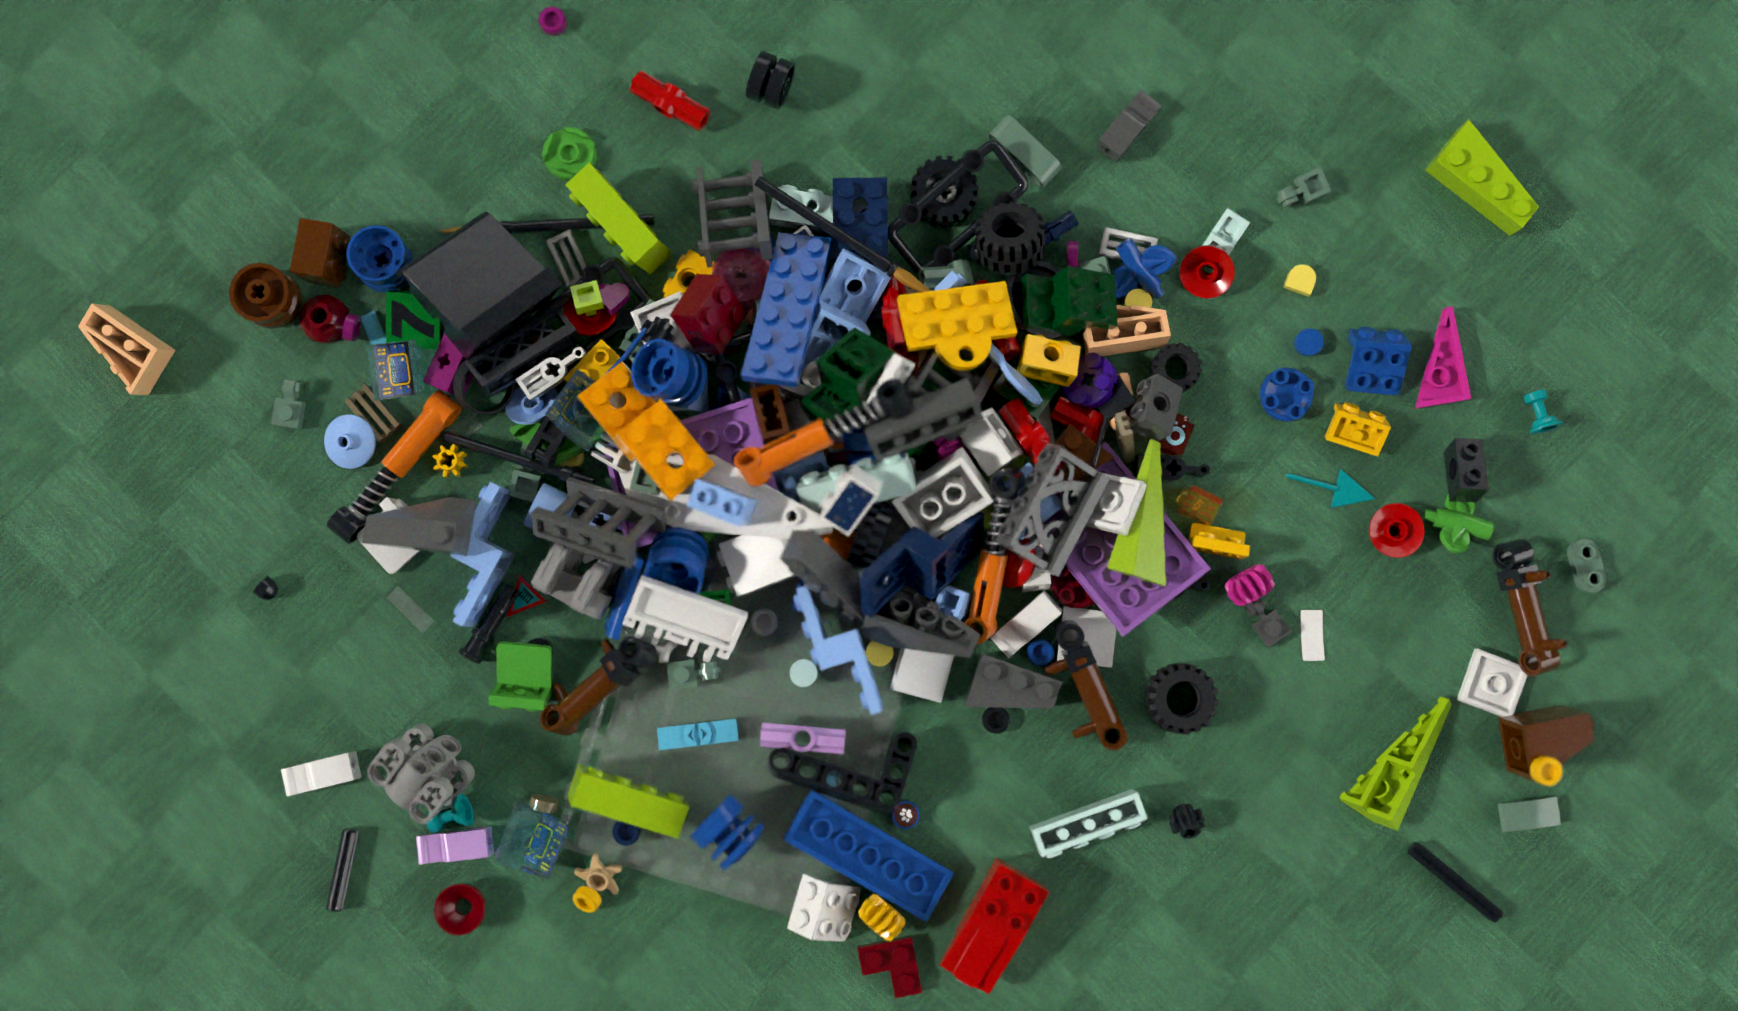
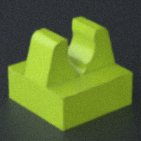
(587, 298)

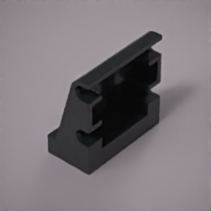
(479, 283)

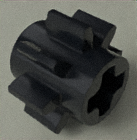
(657, 330)
(1186, 821)

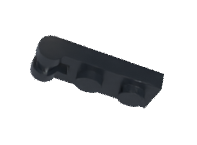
(550, 434)

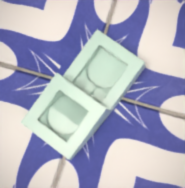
(1227, 231)

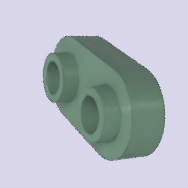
(1584, 567)

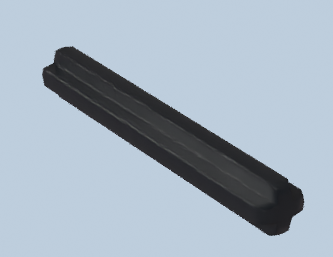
(1455, 882)

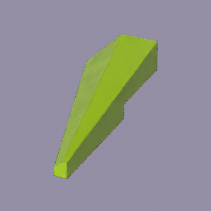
(1142, 550)
(1390, 784)

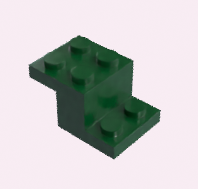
(1069, 301)
(847, 375)

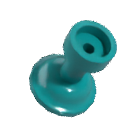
(1544, 422)
(460, 811)

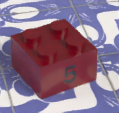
(708, 314)

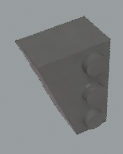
(1009, 686)

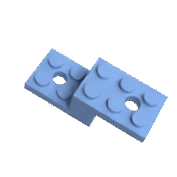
(842, 309)
(483, 556)
(838, 649)

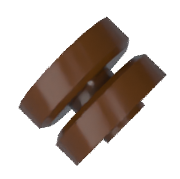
(265, 295)

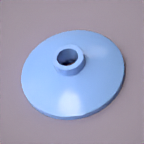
(525, 411)
(360, 441)

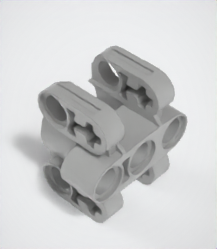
(584, 593)
(422, 771)

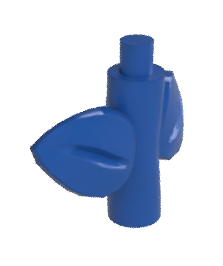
(1142, 268)

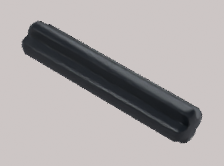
(342, 870)

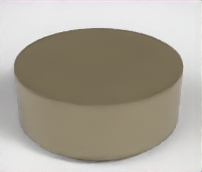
(543, 803)

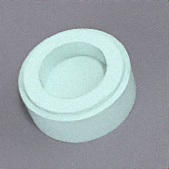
(803, 673)

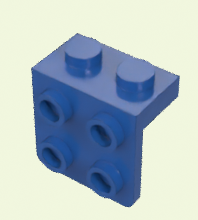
(1377, 361)

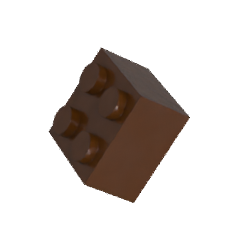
(320, 253)

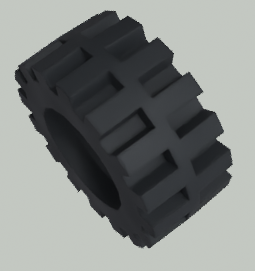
(1184, 353)

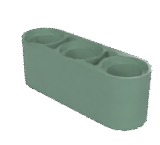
(1026, 151)

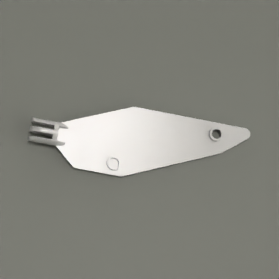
(769, 516)

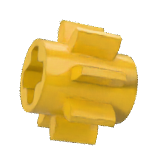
(457, 463)

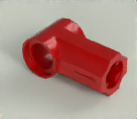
(1085, 420)

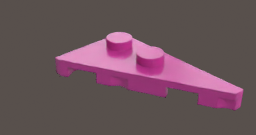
(1445, 371)

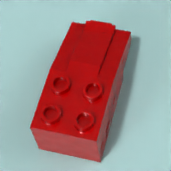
(993, 926)

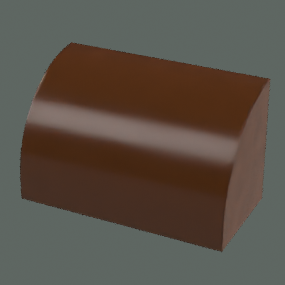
(770, 412)

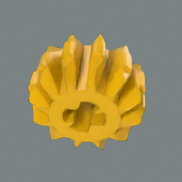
(881, 917)

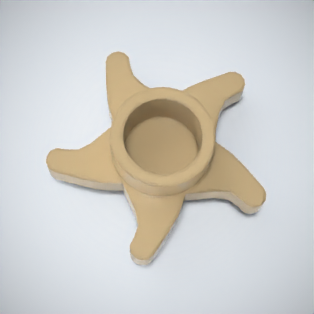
(599, 876)

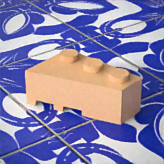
(1137, 330)
(127, 347)

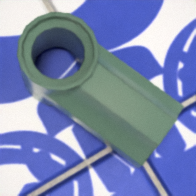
(934, 275)

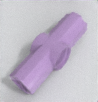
(783, 735)

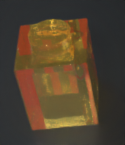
(1198, 504)

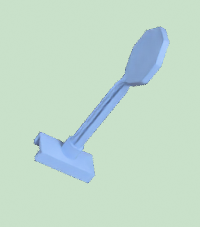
(955, 280)

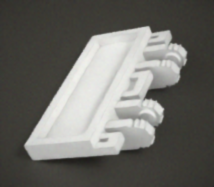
(684, 618)

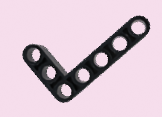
(849, 778)

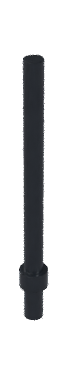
(516, 458)

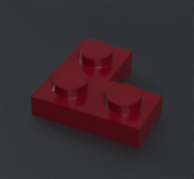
(893, 956)

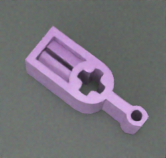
(455, 845)

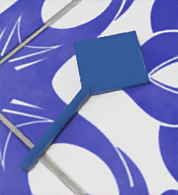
(623, 358)

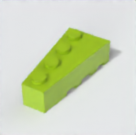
(1482, 179)
(618, 219)
(627, 801)

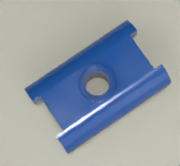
(622, 597)

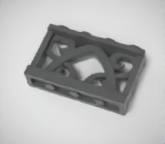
(1076, 514)

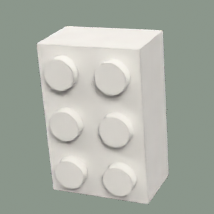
(945, 495)

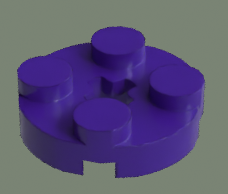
(1102, 386)

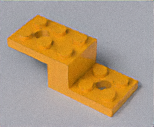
(646, 432)

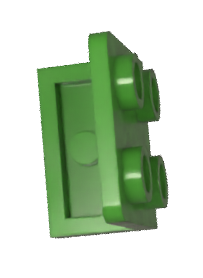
(523, 676)

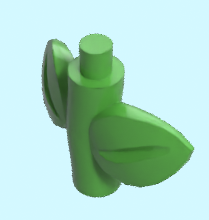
(1458, 525)

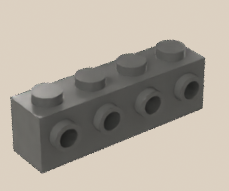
(929, 419)
(824, 573)

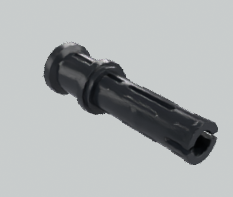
(483, 635)

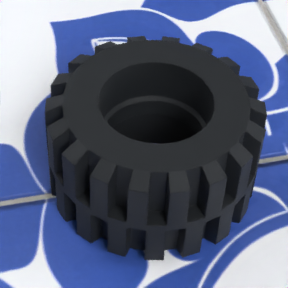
(1010, 238)
(1204, 698)

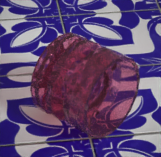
(741, 261)

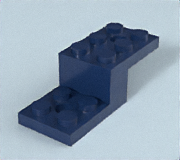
(867, 227)
(921, 563)

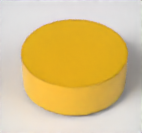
(1546, 770)
(587, 899)

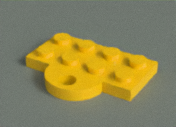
(957, 321)

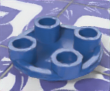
(1286, 394)

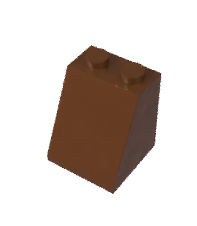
(1543, 732)

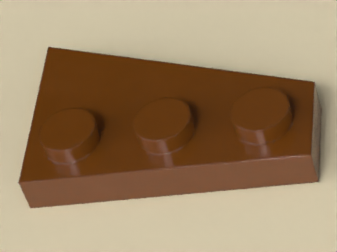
(1082, 448)

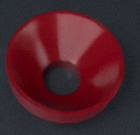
(332, 327)
(450, 918)

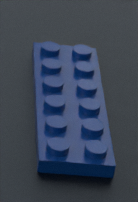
(787, 310)
(868, 855)

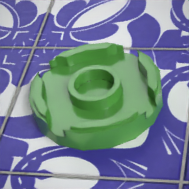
(568, 152)

